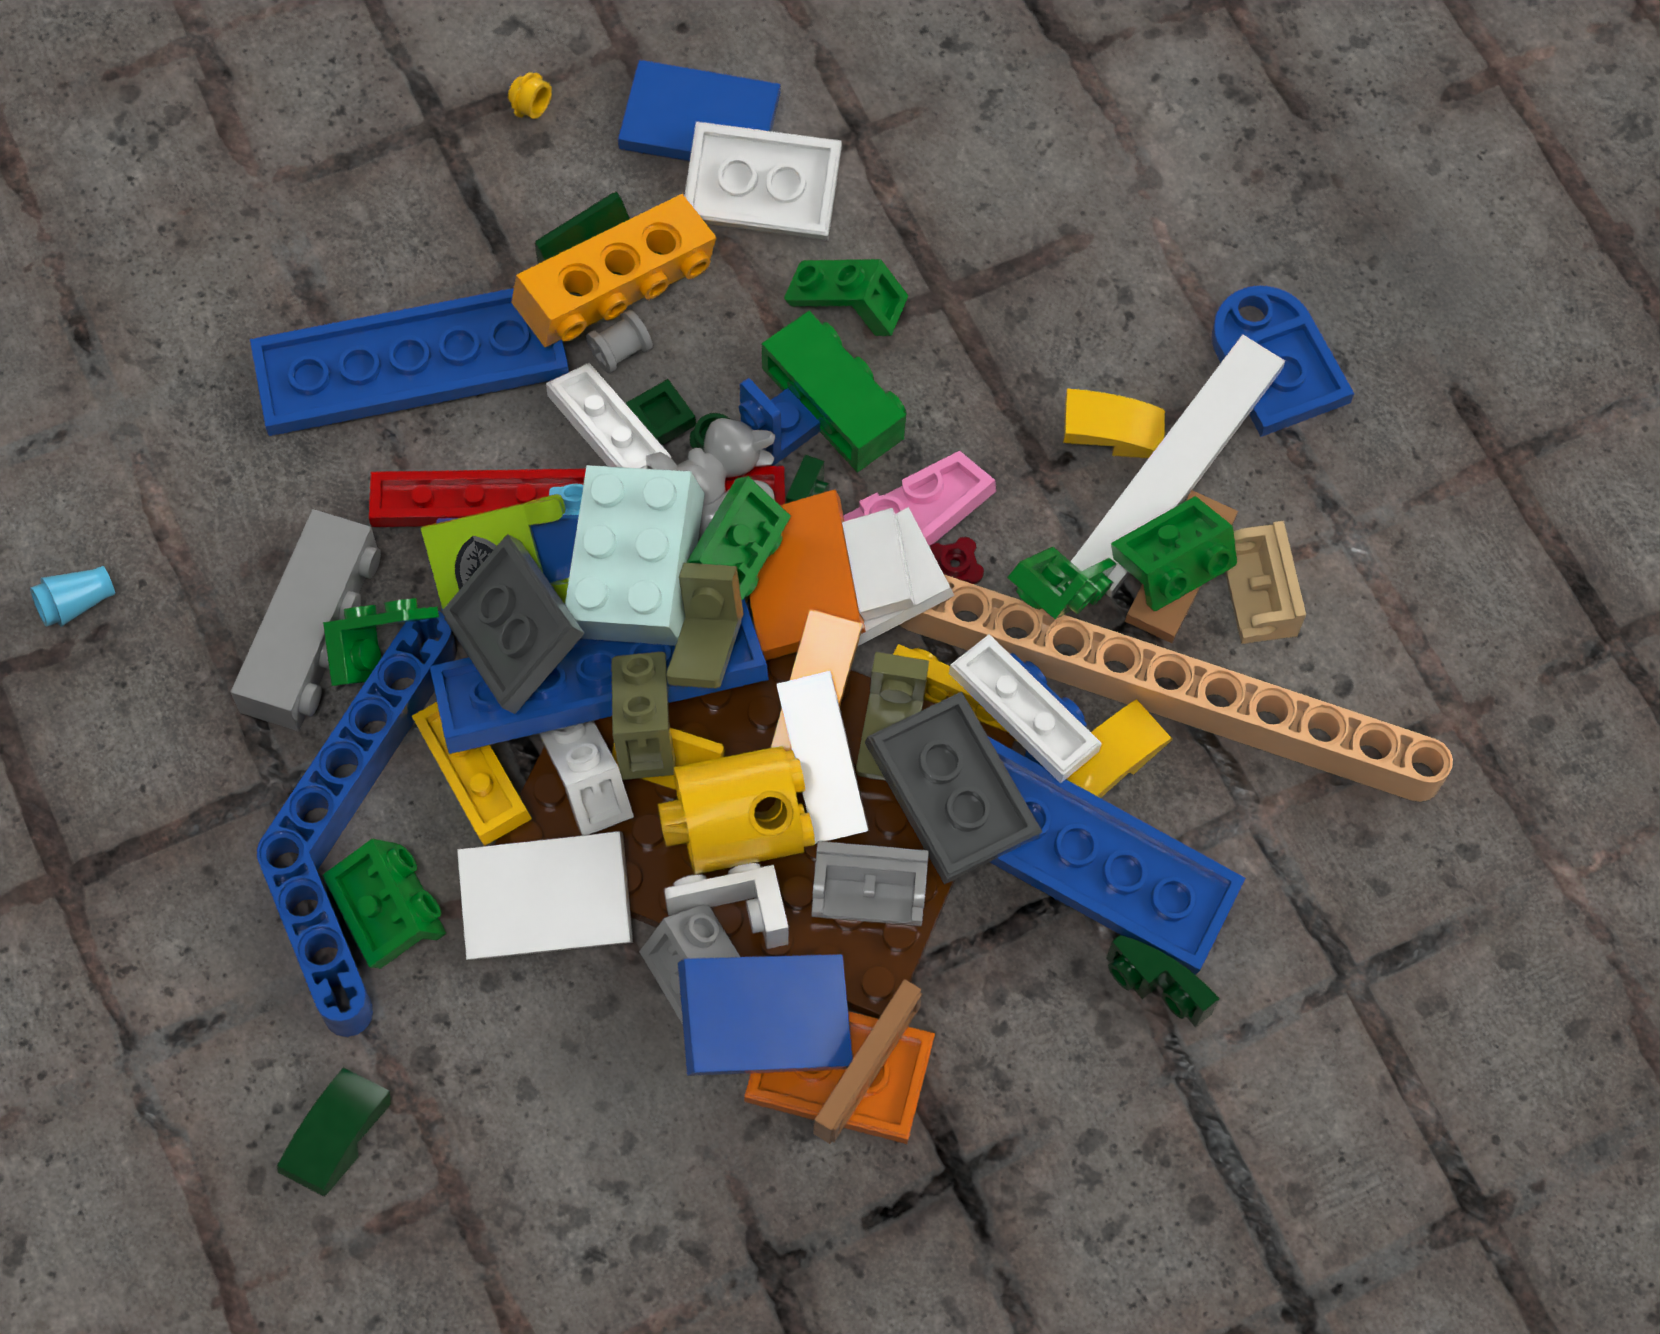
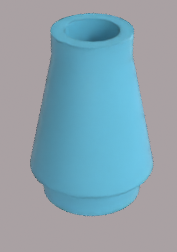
(71, 594)

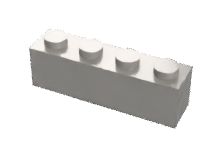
(290, 649)

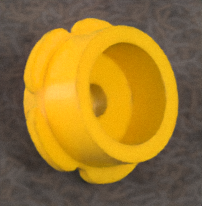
(529, 95)

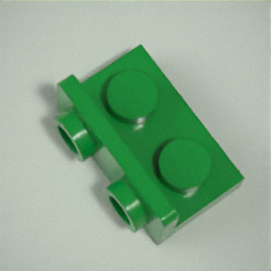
(743, 532)
(1177, 551)
(384, 901)

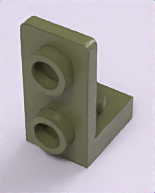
(710, 625)
(895, 694)
(641, 716)

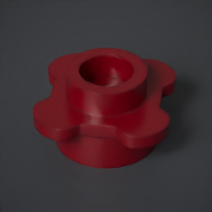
(963, 552)

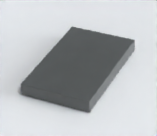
(512, 623)
(953, 787)

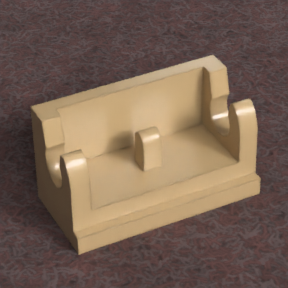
(1265, 585)

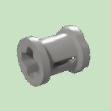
(619, 341)

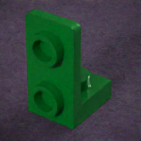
(855, 283)
(354, 640)

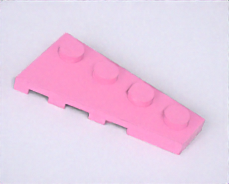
(935, 495)

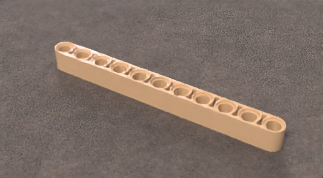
(1195, 681)

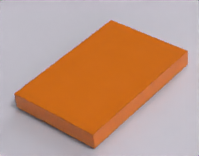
(804, 574)
(886, 1107)

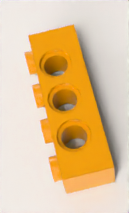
(586, 269)

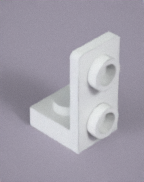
(588, 776)
(742, 883)

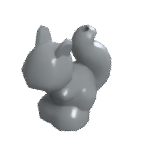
(728, 452)

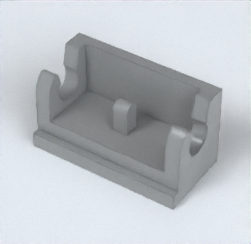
(869, 883)

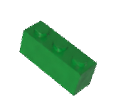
(836, 389)

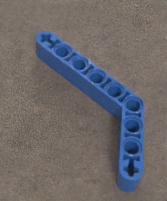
(342, 799)

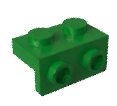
(1057, 585)

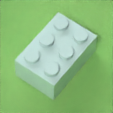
(630, 553)

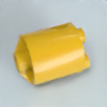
(719, 816)

